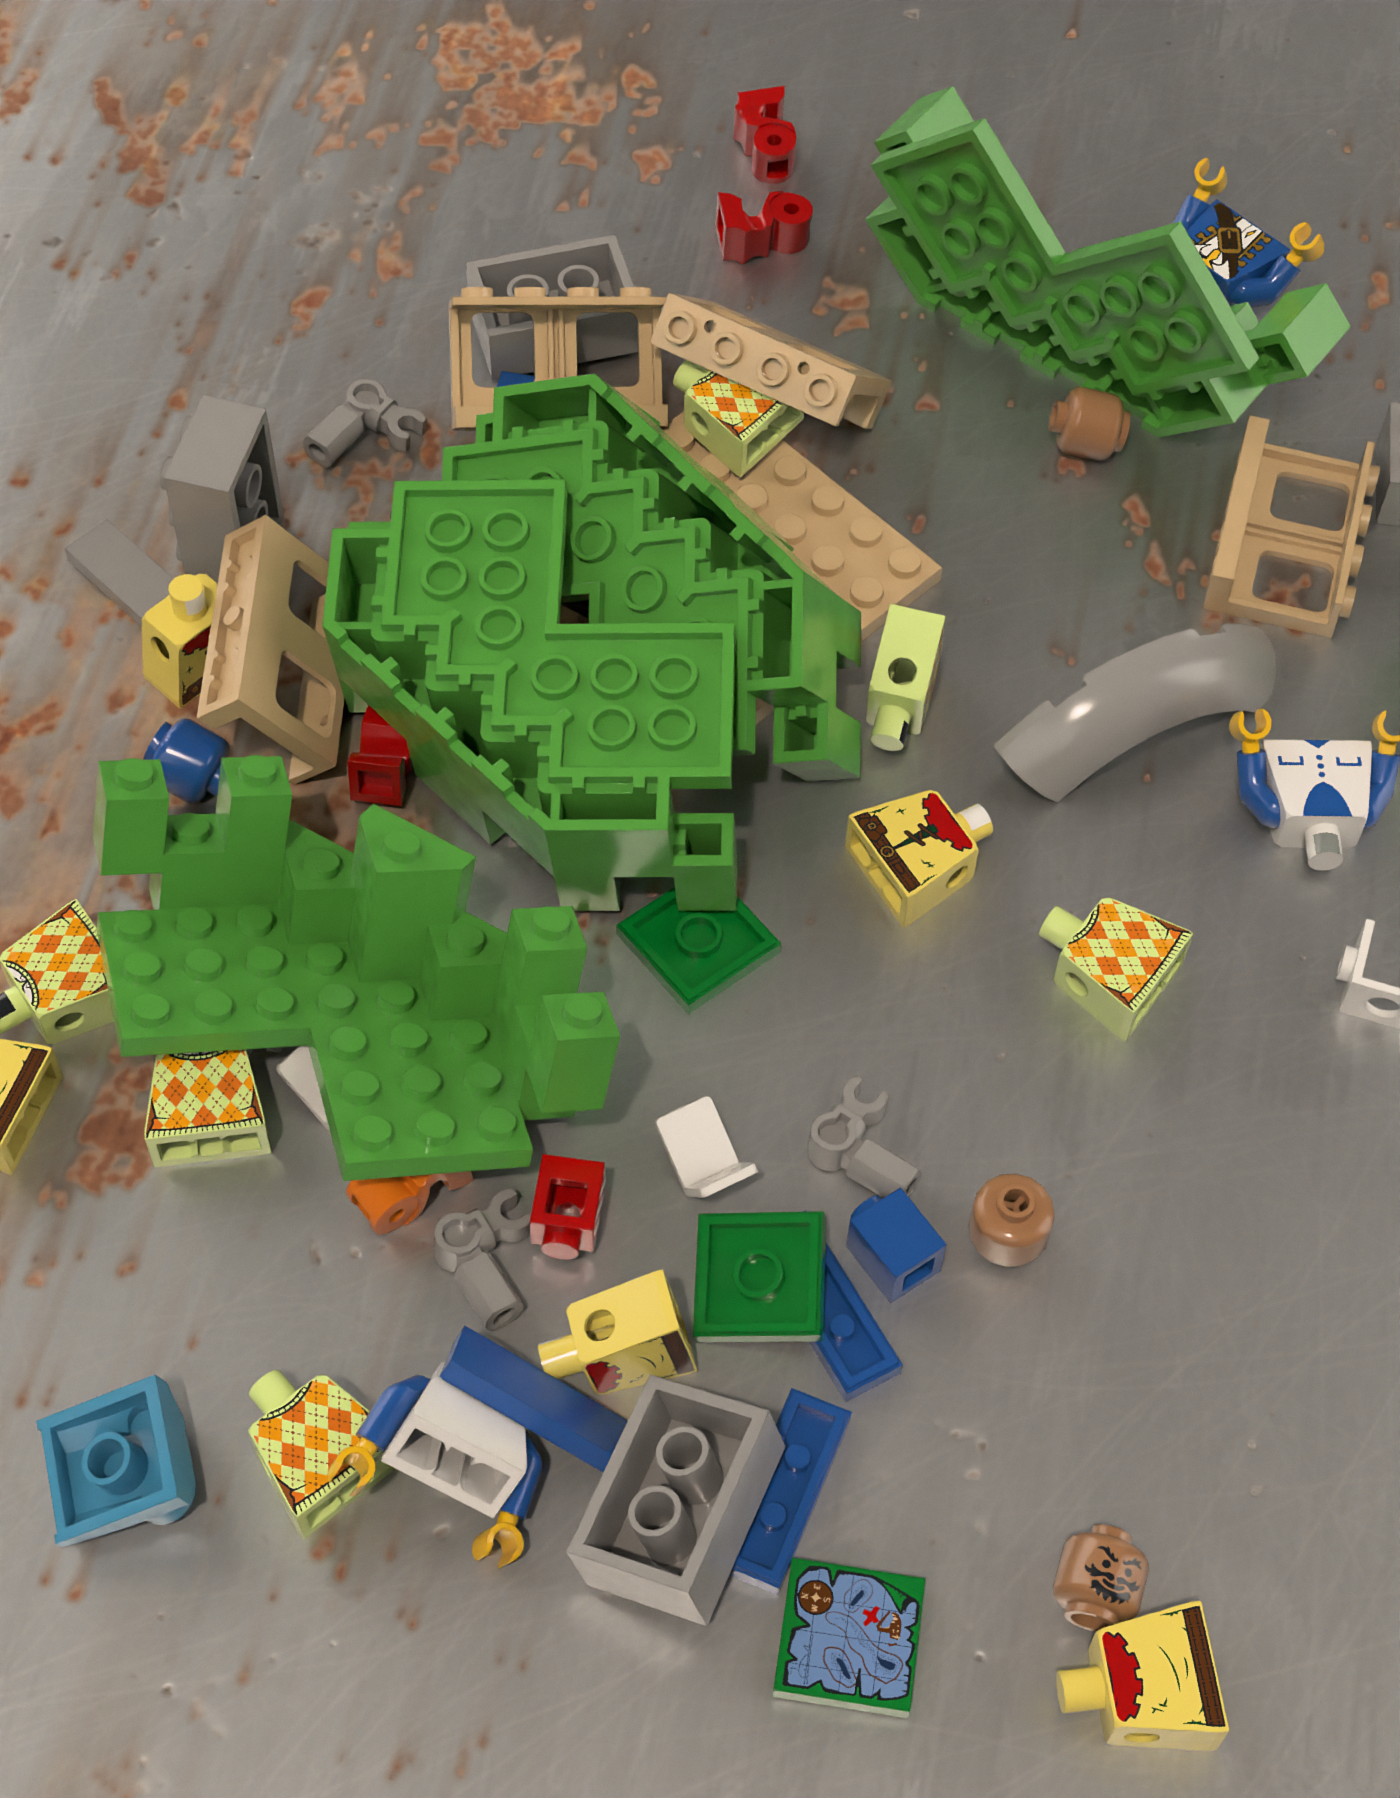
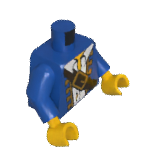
(1239, 254)

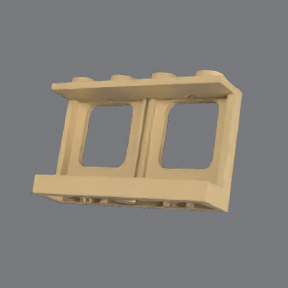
(553, 342)
(769, 361)
(1254, 532)
(246, 645)

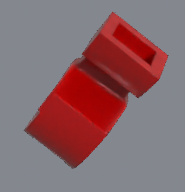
(765, 134)
(779, 226)
(382, 764)

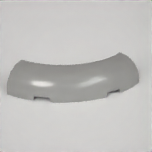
(1136, 699)

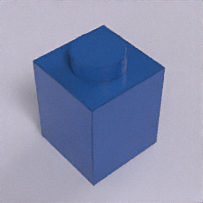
(894, 1244)

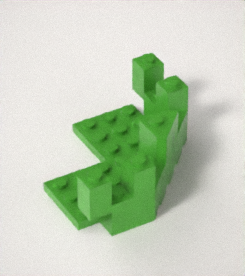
(1112, 315)
(675, 545)
(534, 720)
(413, 1011)

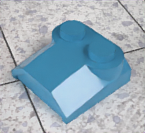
(118, 1462)

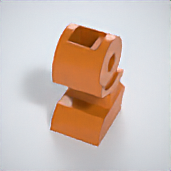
(398, 1200)

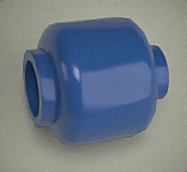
(188, 758)

